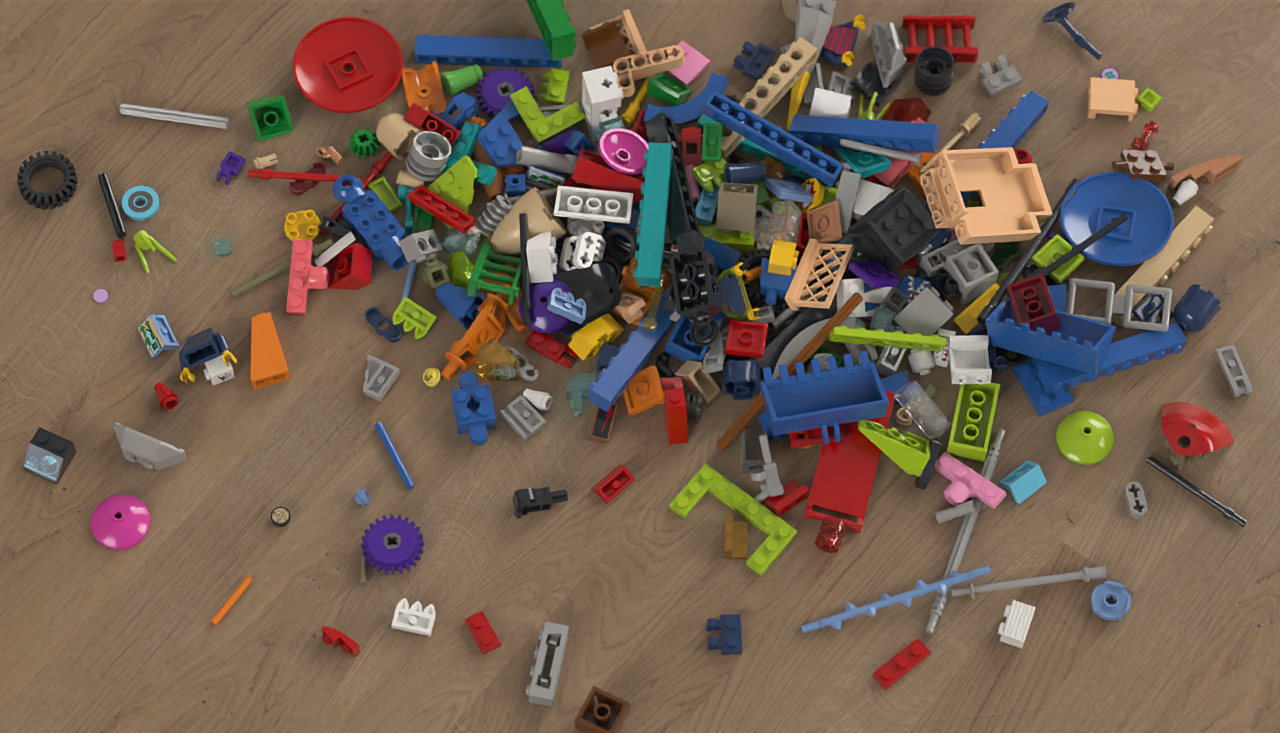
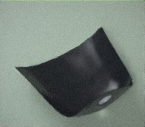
(593, 287)

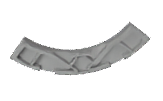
(803, 338)
(715, 357)

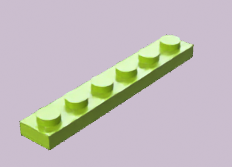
(881, 338)

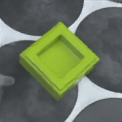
(1149, 99)

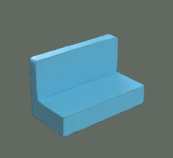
(1024, 481)

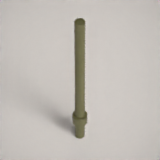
(316, 250)

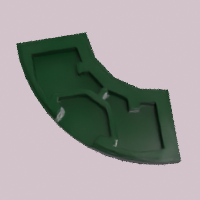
(1005, 256)

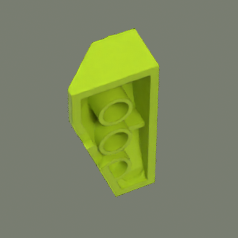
(906, 450)

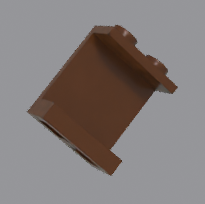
(605, 44)

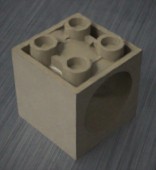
(737, 207)

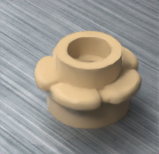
(899, 417)

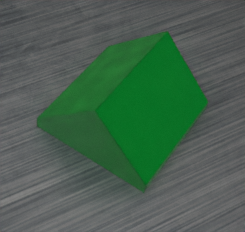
(667, 90)

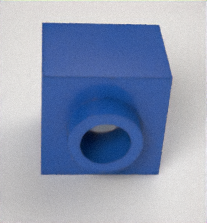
(515, 185)

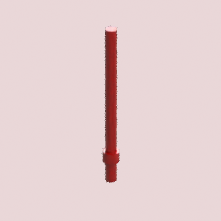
(378, 167)
(267, 174)

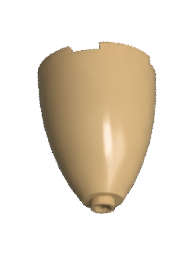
(539, 220)

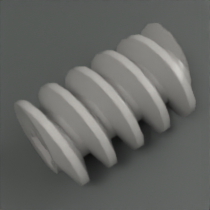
(491, 221)

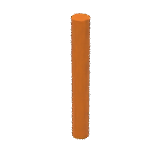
(231, 601)

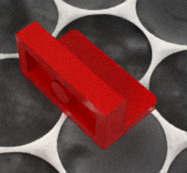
(791, 497)

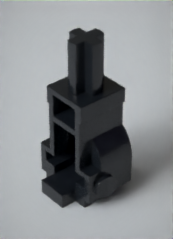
(535, 500)

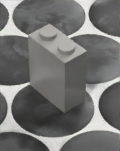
(925, 313)

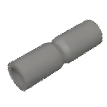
(953, 512)

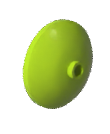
(1084, 447)

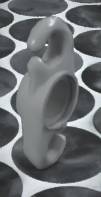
(526, 367)

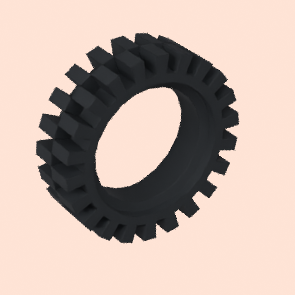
(36, 164)
(748, 262)

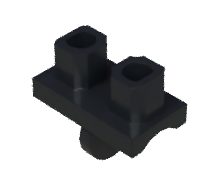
(945, 286)

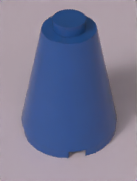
(461, 306)

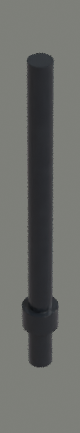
(526, 304)
(1228, 512)

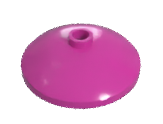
(623, 150)
(121, 532)

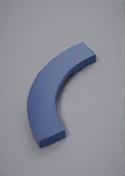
(693, 109)

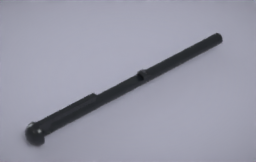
(1079, 248)

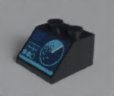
(48, 455)

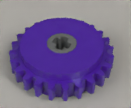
(498, 86)
(392, 557)

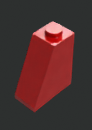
(675, 416)

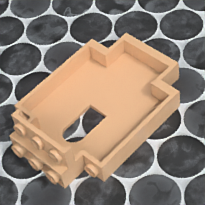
(1008, 190)

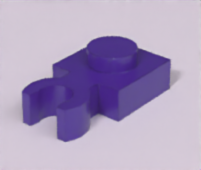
(230, 166)

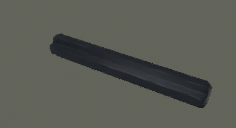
(112, 205)

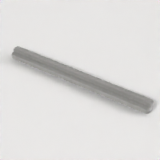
(172, 115)

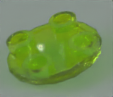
(459, 269)

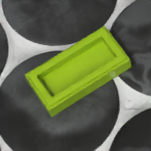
(386, 194)

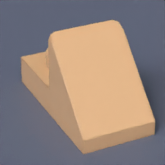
(630, 307)

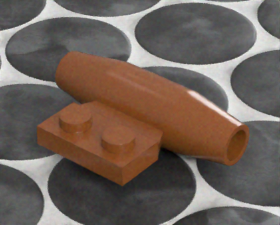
(497, 184)

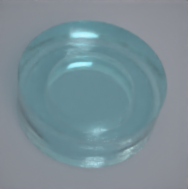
(223, 247)

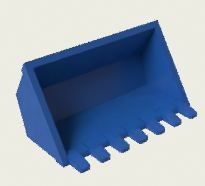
(1077, 344)
(823, 396)

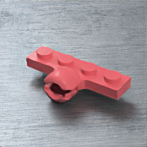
(303, 277)

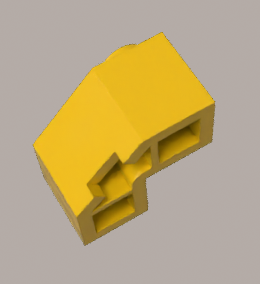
(783, 257)
(590, 338)

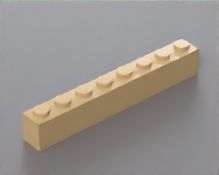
(1155, 270)

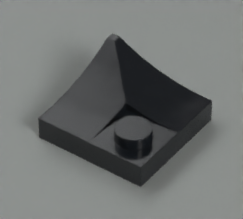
(869, 81)

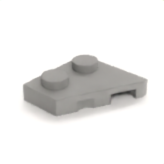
(379, 378)

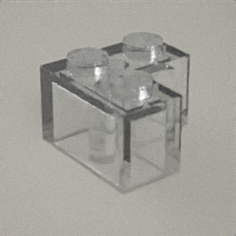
(782, 226)

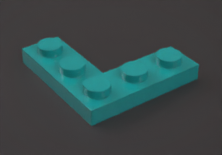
(465, 146)

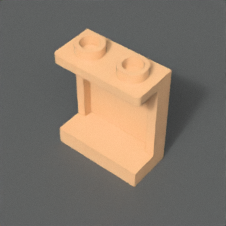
(1112, 97)

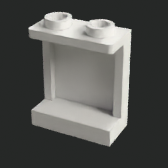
(969, 359)

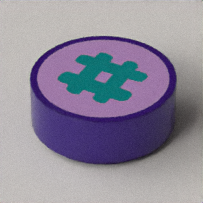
(1109, 73)

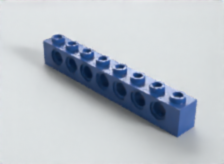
(772, 138)

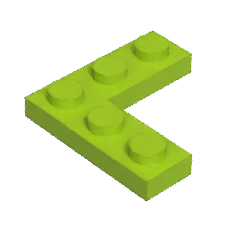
(538, 125)

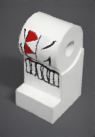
(942, 358)

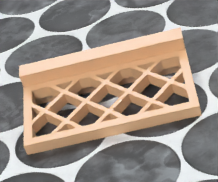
(632, 33)
(806, 273)

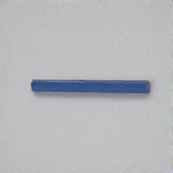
(394, 455)

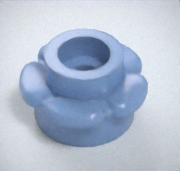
(362, 497)

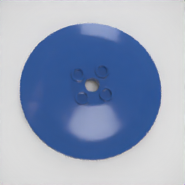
(1104, 199)

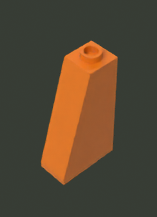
(267, 357)

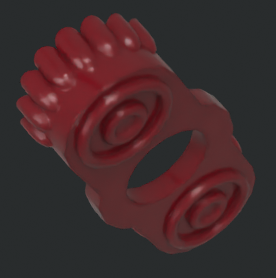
(299, 187)

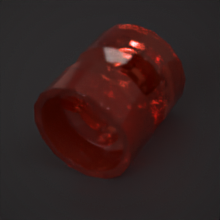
(831, 533)

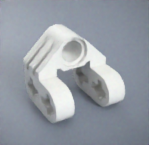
(587, 250)

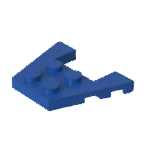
(500, 138)

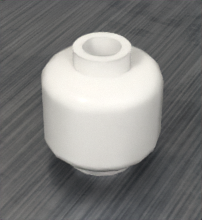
(921, 361)

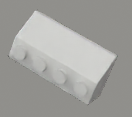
(593, 204)

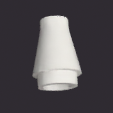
(1185, 192)
(539, 399)

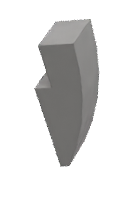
(846, 197)

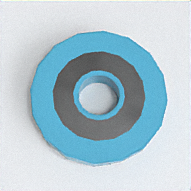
(137, 194)

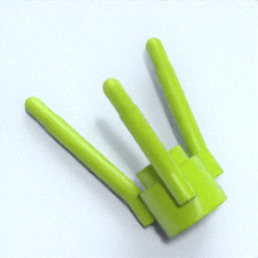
(868, 114)
(144, 242)

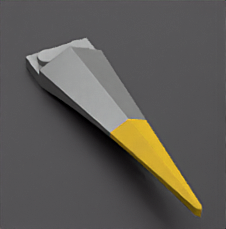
(812, 24)

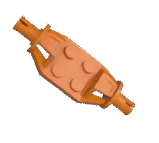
(480, 331)

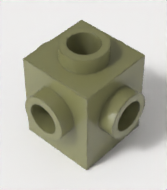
(440, 273)

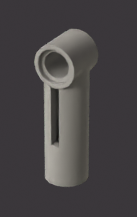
(546, 160)

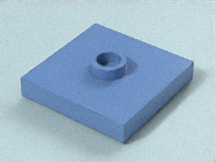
(788, 190)

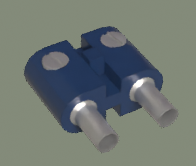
(938, 241)

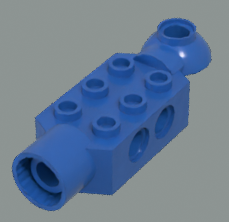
(371, 221)

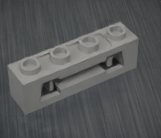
(930, 265)
(553, 633)

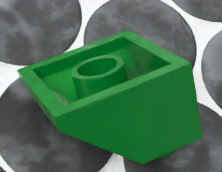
(269, 117)

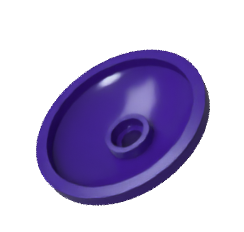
(541, 318)

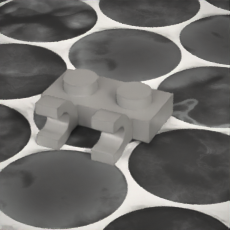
(1002, 80)

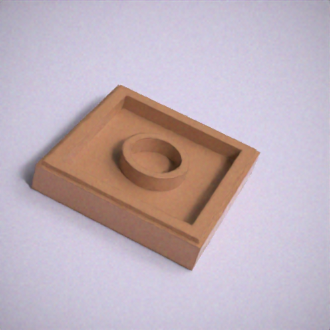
(825, 223)

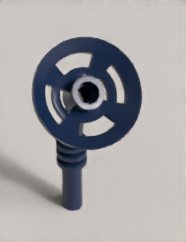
(1060, 15)

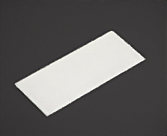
(334, 249)

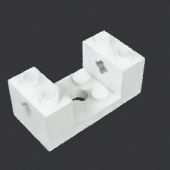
(600, 98)

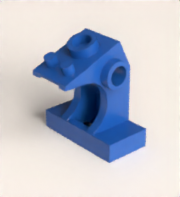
(463, 102)

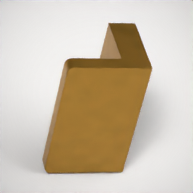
(735, 538)

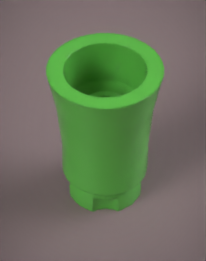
(460, 79)

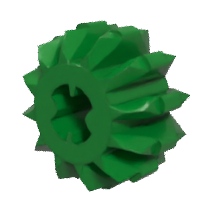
(364, 142)

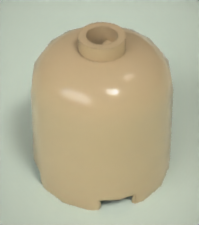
(396, 134)

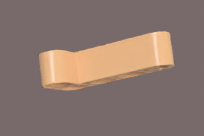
(649, 67)

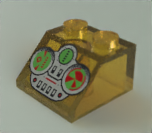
(496, 362)

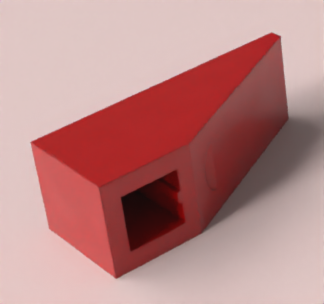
(430, 122)

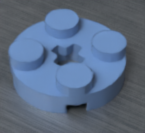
(1120, 596)

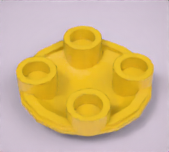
(302, 225)

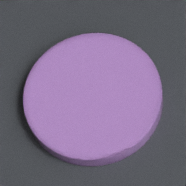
(100, 296)

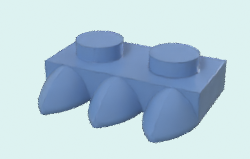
(567, 306)

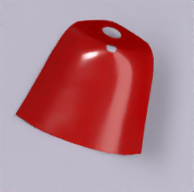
(1207, 436)

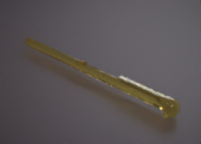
(650, 322)

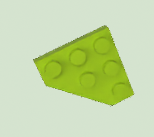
(457, 184)

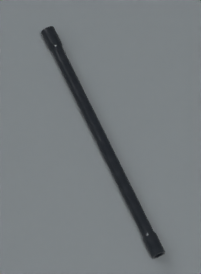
(1025, 257)

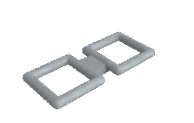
(1122, 305)

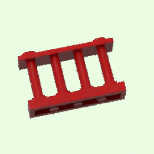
(960, 54)

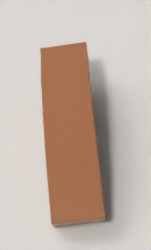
(1210, 170)

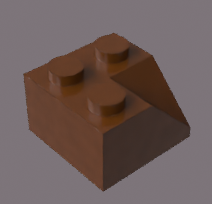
(601, 712)

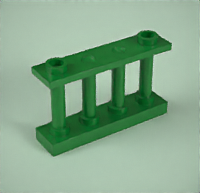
(484, 264)

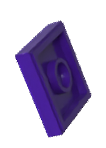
(874, 273)

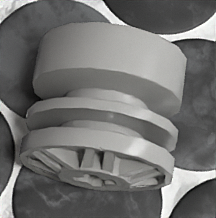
(428, 156)

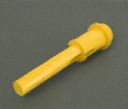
(633, 108)

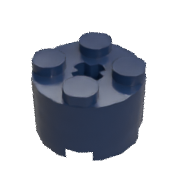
(741, 379)

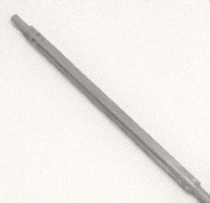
(964, 533)

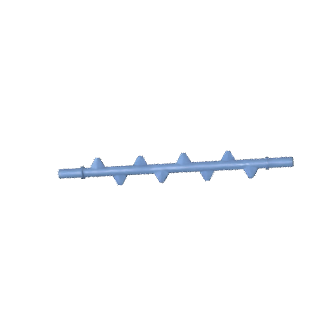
(905, 598)

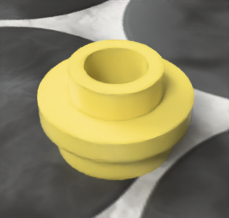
(431, 376)

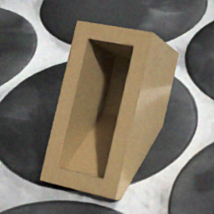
(695, 380)

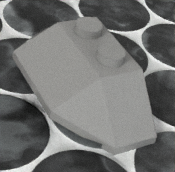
(887, 51)
(146, 449)

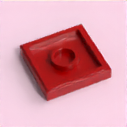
(746, 338)

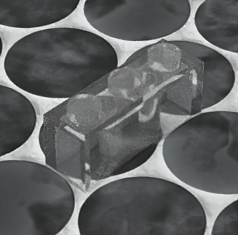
(922, 409)

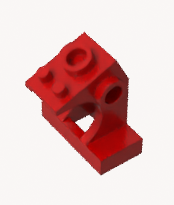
(691, 135)

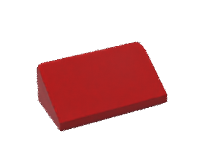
(613, 483)

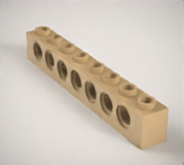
(773, 93)

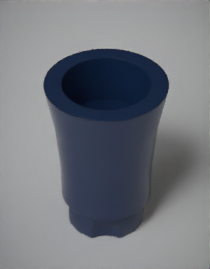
(744, 172)

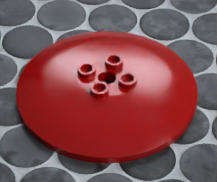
(341, 44)

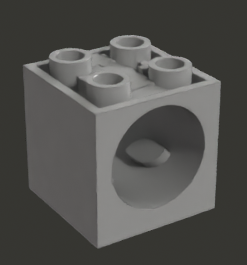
(972, 271)

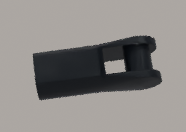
(339, 230)

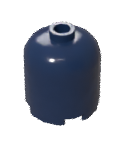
(1196, 309)

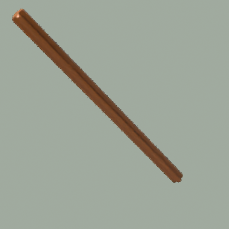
(802, 357)

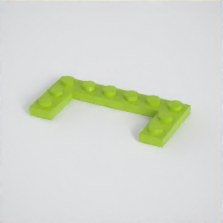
(778, 531)

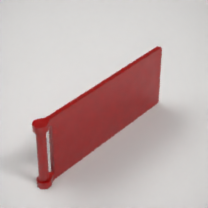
(847, 473)

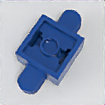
(473, 408)

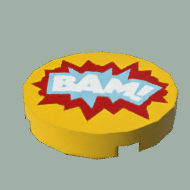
(814, 188)

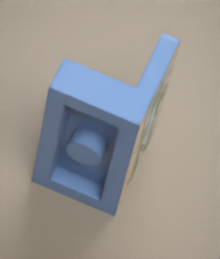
(544, 178)
(157, 335)

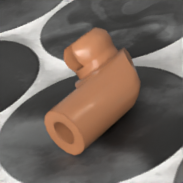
(329, 152)

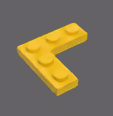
(968, 318)

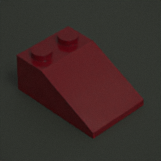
(1034, 304)

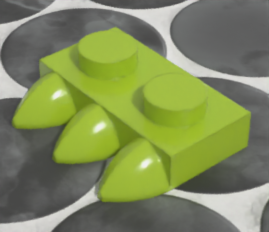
(555, 88)
(709, 174)
(414, 316)

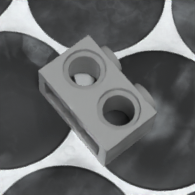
(421, 246)

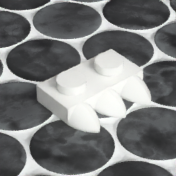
(414, 619)

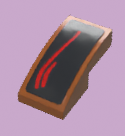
(603, 423)

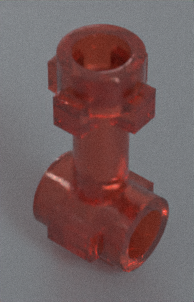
(1141, 143)

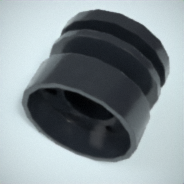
(934, 70)

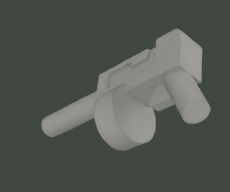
(768, 472)

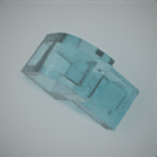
(455, 241)
(577, 390)

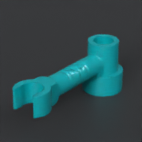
(403, 195)

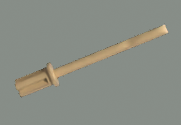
(964, 130)

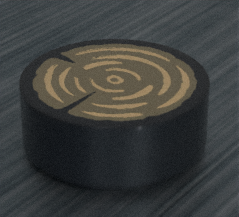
(280, 516)

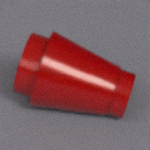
(166, 396)

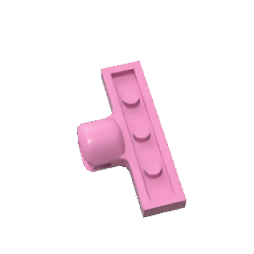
(967, 483)

